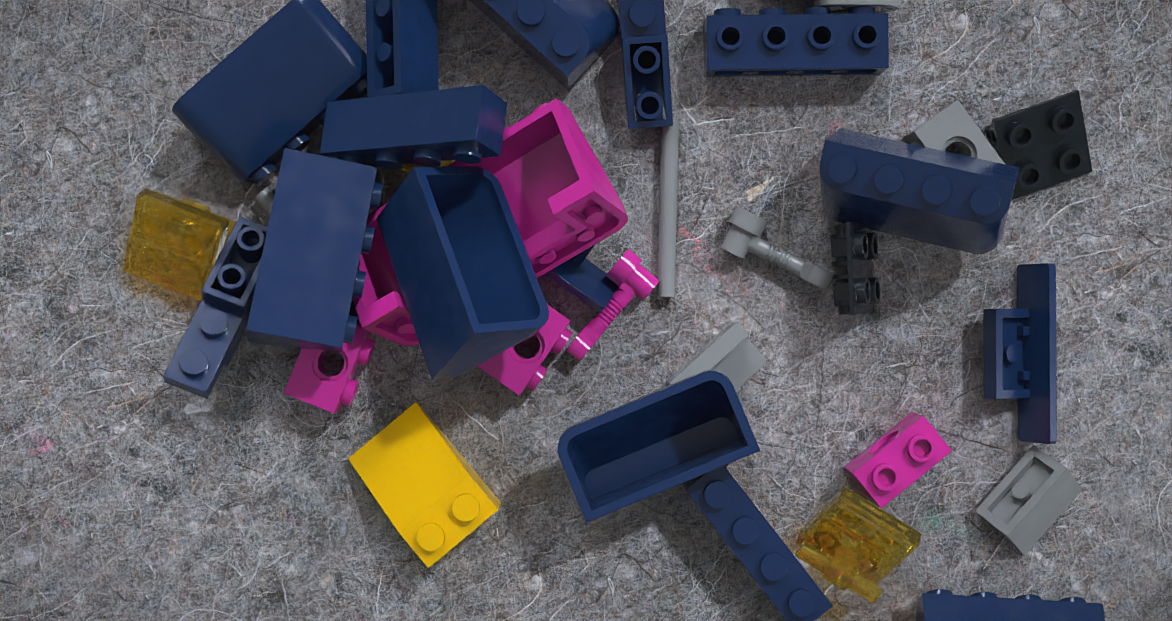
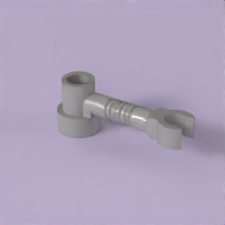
(745, 237)

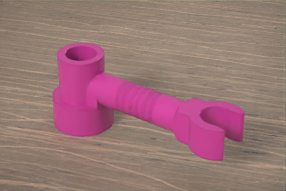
(632, 281)

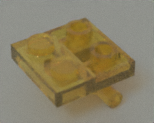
(174, 242)
(855, 543)

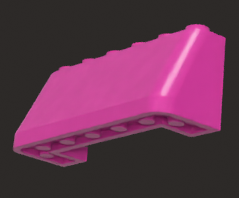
(555, 198)

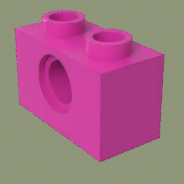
(522, 372)
(317, 386)
(897, 459)

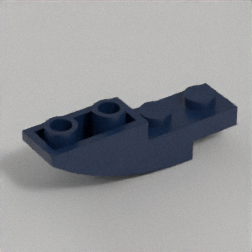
(645, 63)
(221, 314)

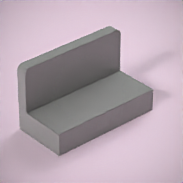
(726, 353)
(1029, 499)

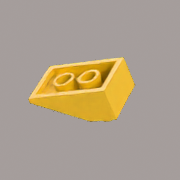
(424, 484)

